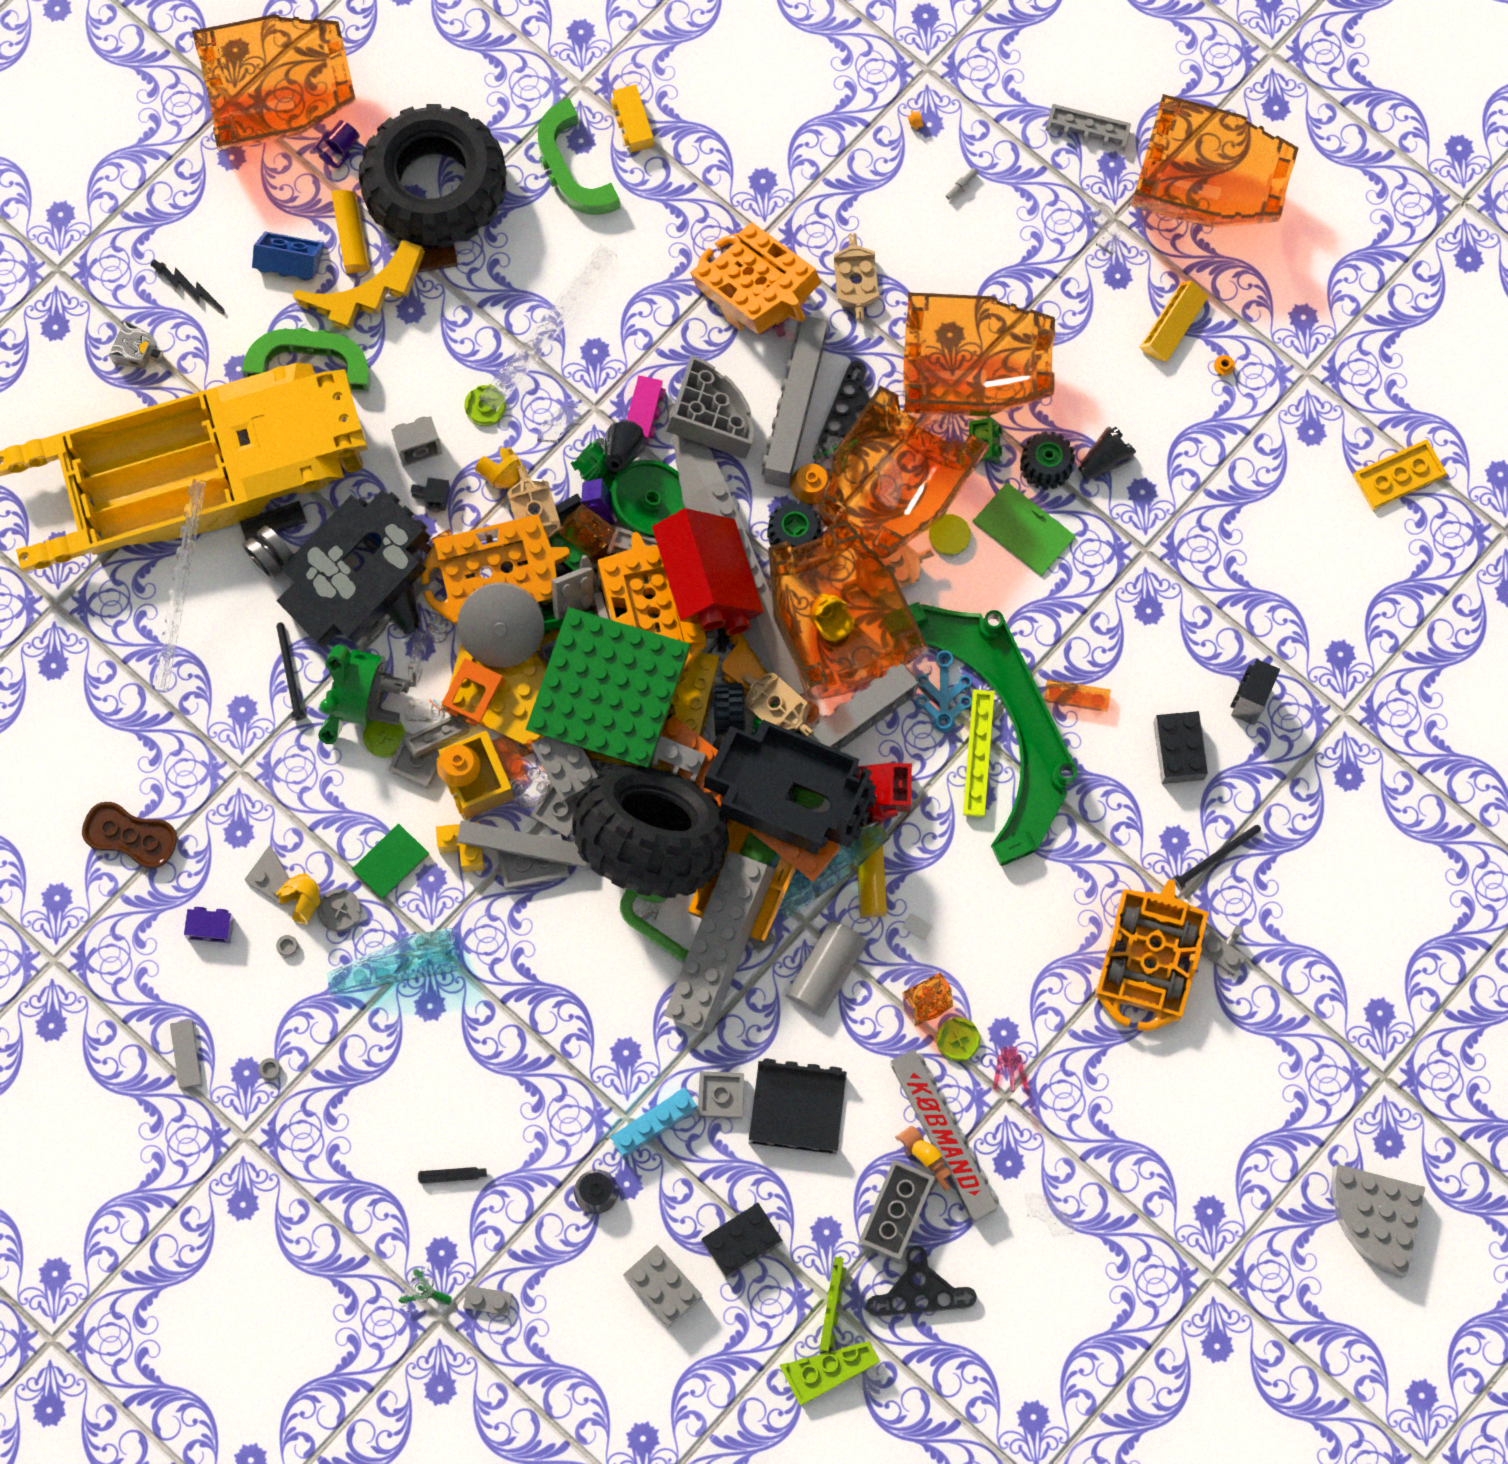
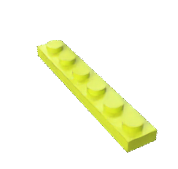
(978, 753)

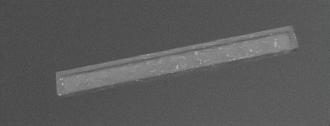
(548, 327)
(177, 594)

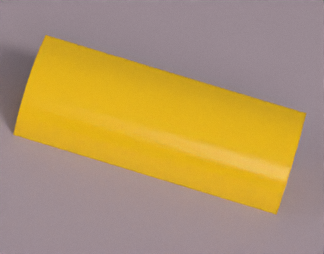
(350, 231)
(1174, 321)
(872, 886)

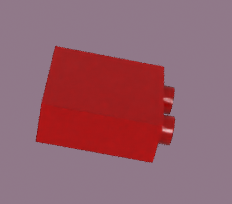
(708, 571)

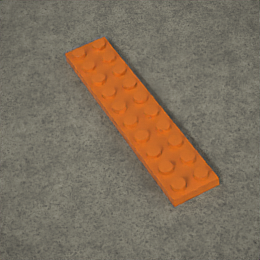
(806, 862)

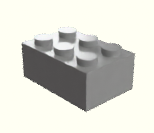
(566, 766)
(662, 1286)

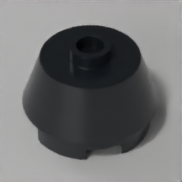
(596, 1191)

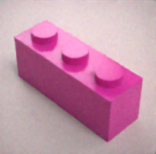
(645, 404)

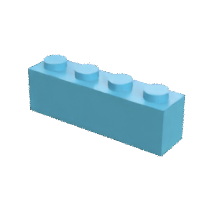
(653, 1123)

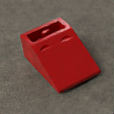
(892, 784)

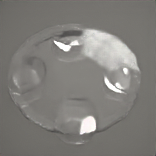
(531, 788)

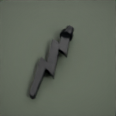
(178, 277)

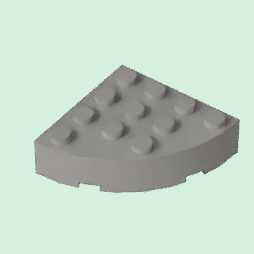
(712, 410)
(1377, 1216)

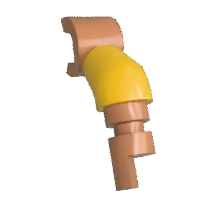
(925, 1153)

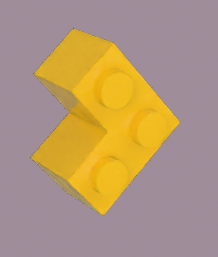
(470, 856)

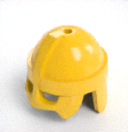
(503, 475)
(831, 617)
(305, 892)

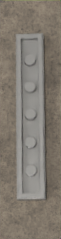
(519, 843)

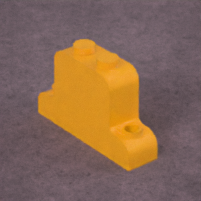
(740, 662)

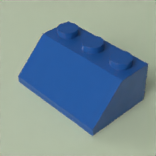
(287, 255)

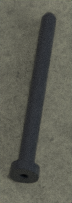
(297, 713)
(1181, 880)

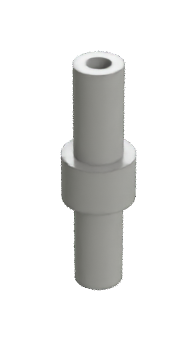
(961, 184)

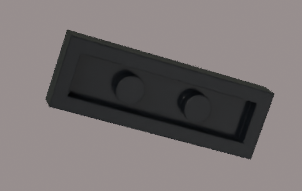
(276, 519)

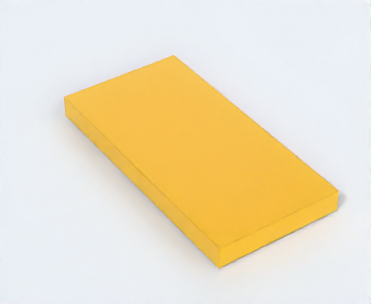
(1399, 474)

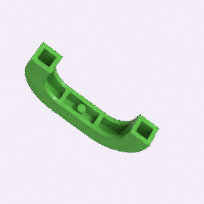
(585, 200)
(312, 343)

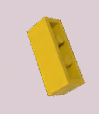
(632, 118)

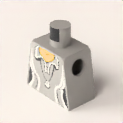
(134, 347)

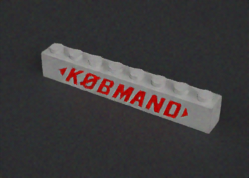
(942, 1133)

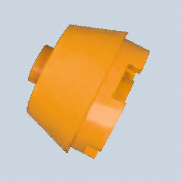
(808, 483)
(458, 765)

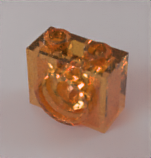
(587, 530)
(927, 999)

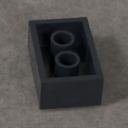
(1254, 691)
(1180, 747)
(741, 1241)

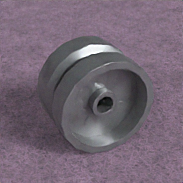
(268, 551)

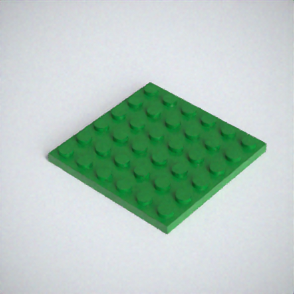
(608, 687)

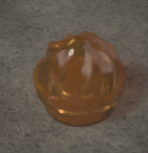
(813, 712)

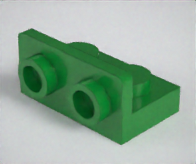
(990, 432)

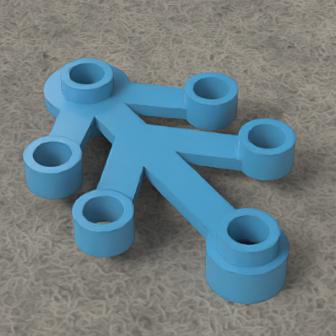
(943, 696)

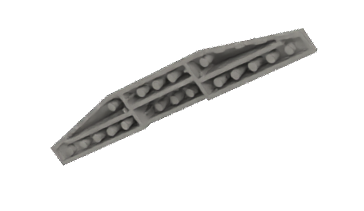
(707, 492)

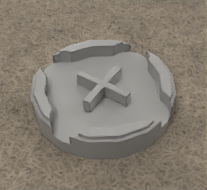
(339, 910)

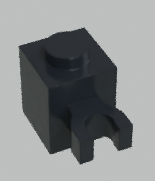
(434, 494)

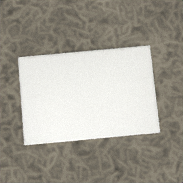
(917, 926)

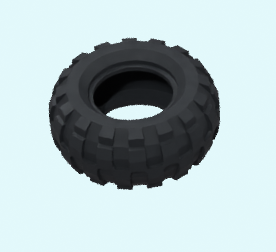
(425, 133)
(650, 831)

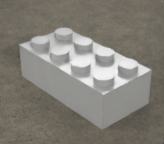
(896, 1211)

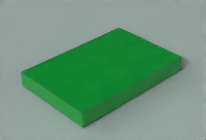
(390, 861)

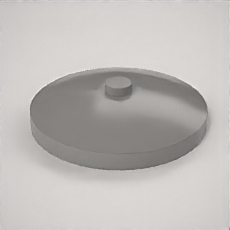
(500, 624)

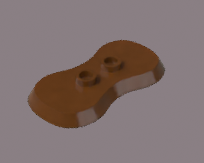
(144, 840)

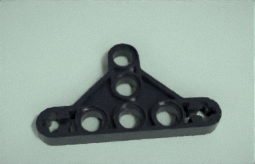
(854, 401)
(931, 1289)

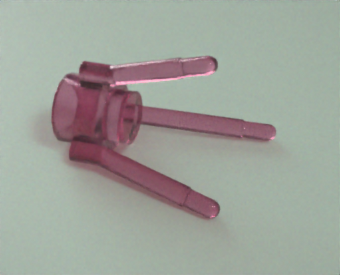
(1010, 1059)

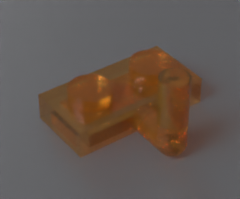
(511, 756)

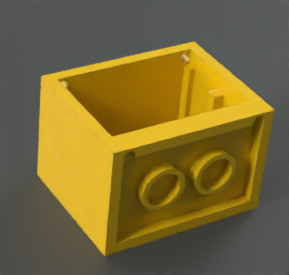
(491, 785)

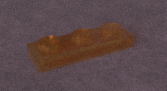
(1077, 695)

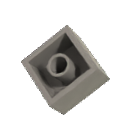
(416, 440)

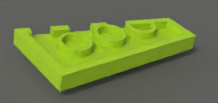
(834, 1297)
(823, 1372)

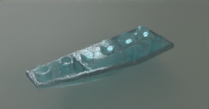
(803, 890)
(401, 961)

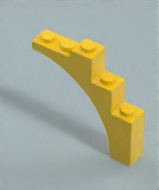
(343, 306)

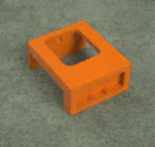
(480, 675)

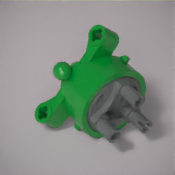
(357, 691)

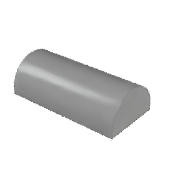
(827, 968)

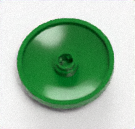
(645, 495)

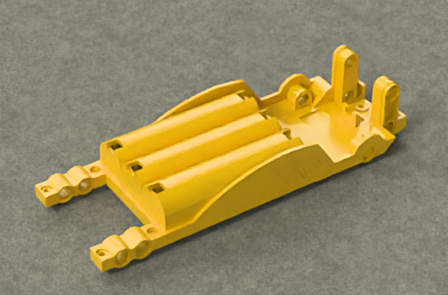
(146, 459)

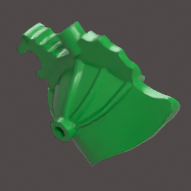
(592, 463)

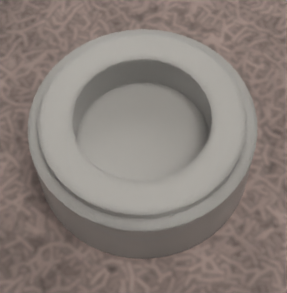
(287, 946)
(269, 1069)

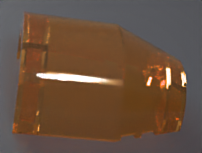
(272, 77)
(1213, 167)
(974, 355)
(929, 467)
(847, 568)

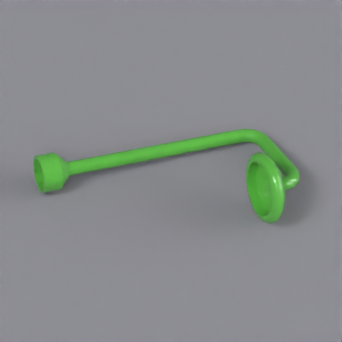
(801, 797)

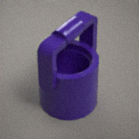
(340, 140)

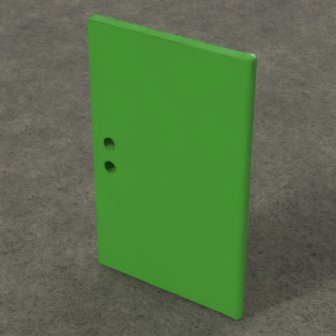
(1022, 532)

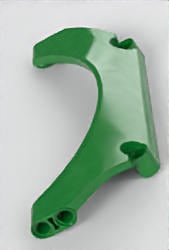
(1042, 752)

